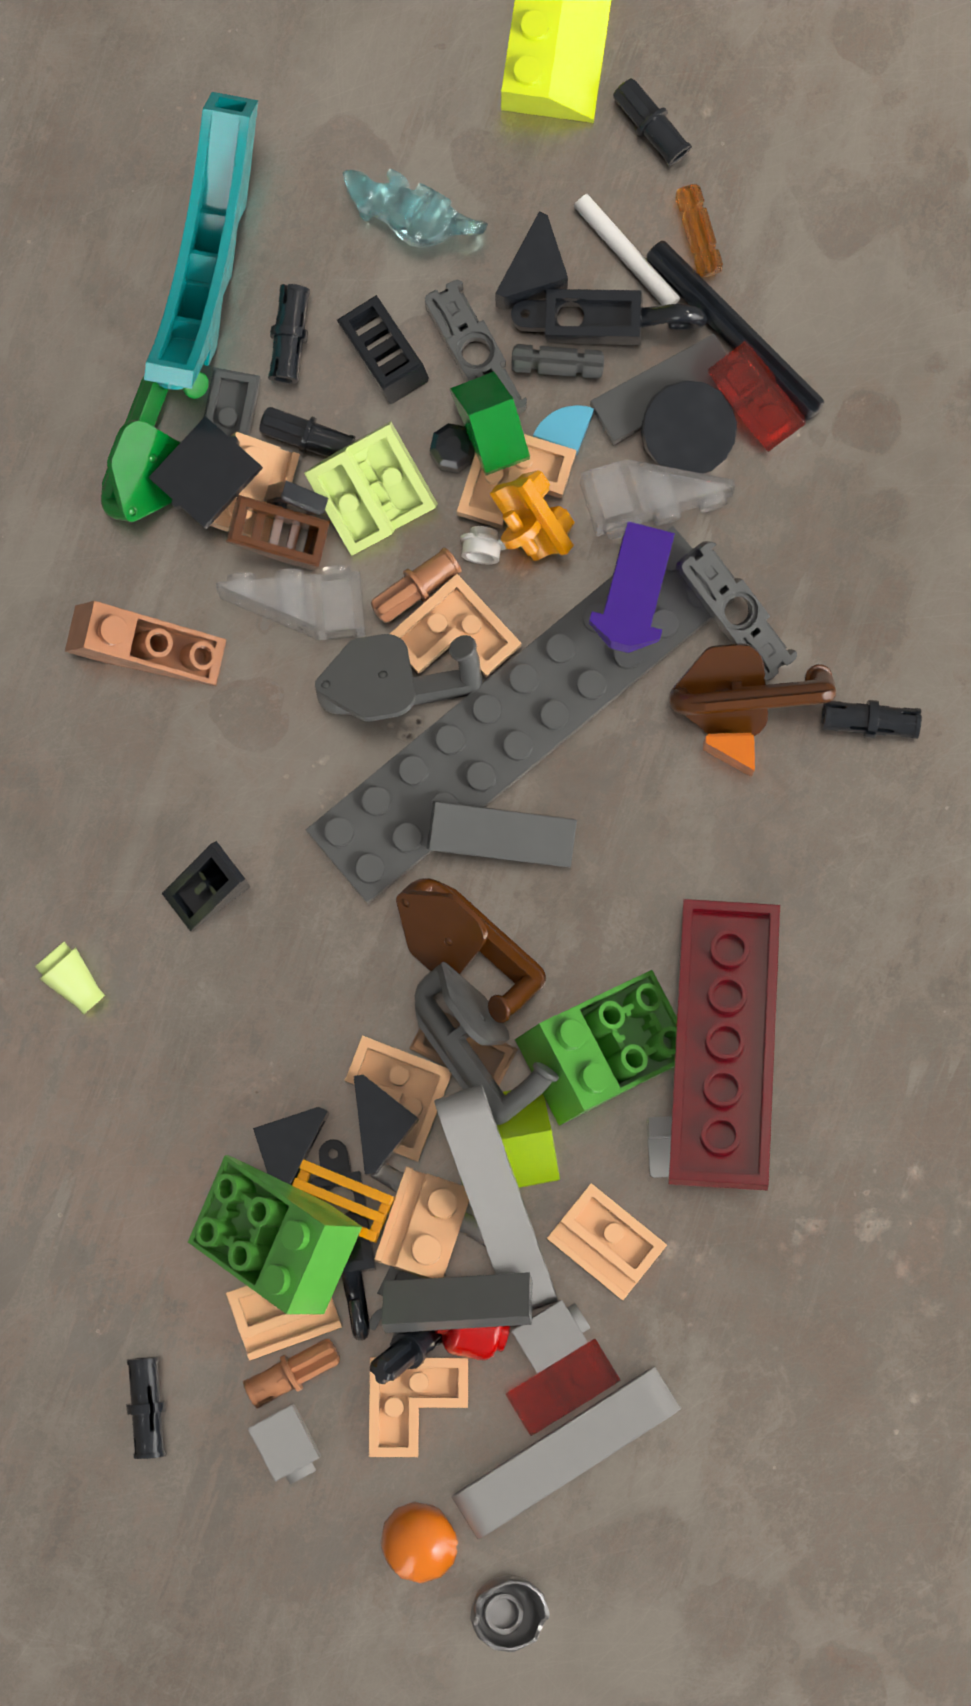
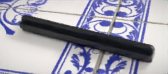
(731, 324)

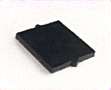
(205, 472)

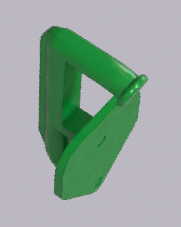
(138, 452)

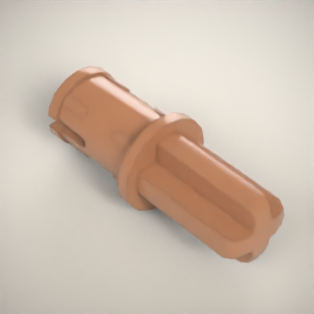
(415, 585)
(291, 1373)

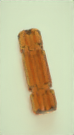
(699, 230)

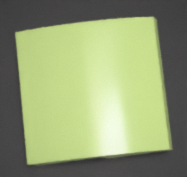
(371, 488)

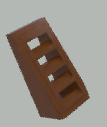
(314, 542)

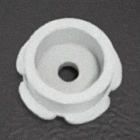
(481, 545)

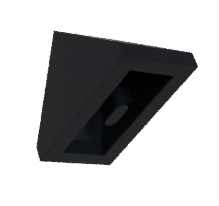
(534, 267)
(205, 887)
(381, 1123)
(289, 1141)

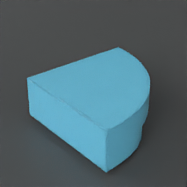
(566, 426)

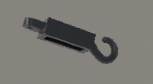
(608, 316)
(362, 1254)

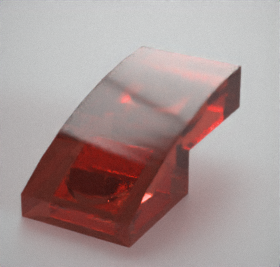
(756, 396)
(562, 1387)

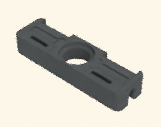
(460, 326)
(715, 587)

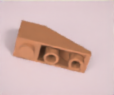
(144, 643)

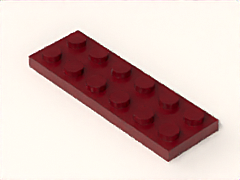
(725, 1045)

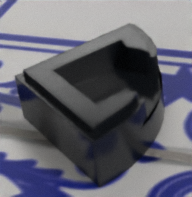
(289, 493)

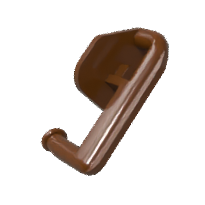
(729, 690)
(450, 929)

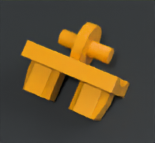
(529, 518)

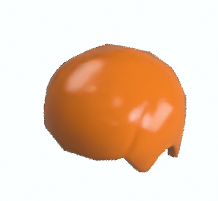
(419, 1542)

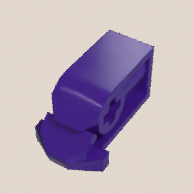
(634, 589)

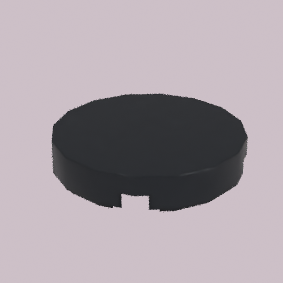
(689, 427)

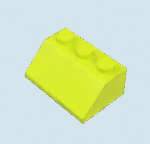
(555, 58)

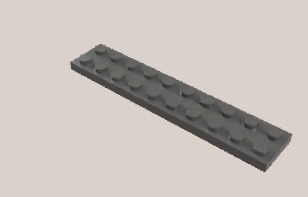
(497, 733)

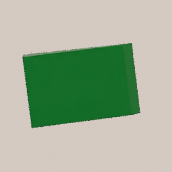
(491, 422)

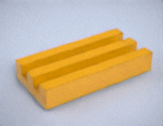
(378, 1217)

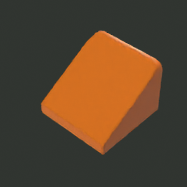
(733, 749)

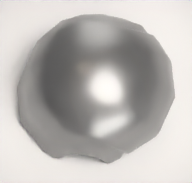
(508, 1613)

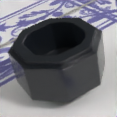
(452, 448)

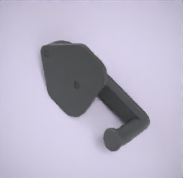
(376, 680)
(475, 1021)

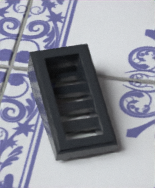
(396, 376)

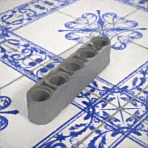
(493, 1190)
(566, 1452)

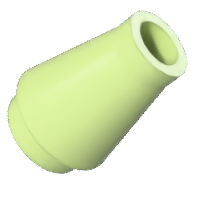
(70, 977)

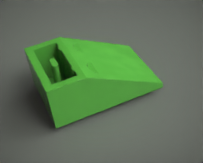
(604, 1046)
(274, 1237)

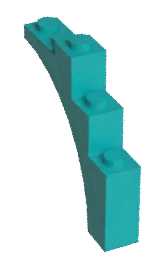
(207, 249)

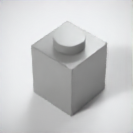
(552, 1334)
(286, 1445)

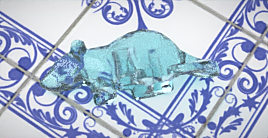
(416, 216)

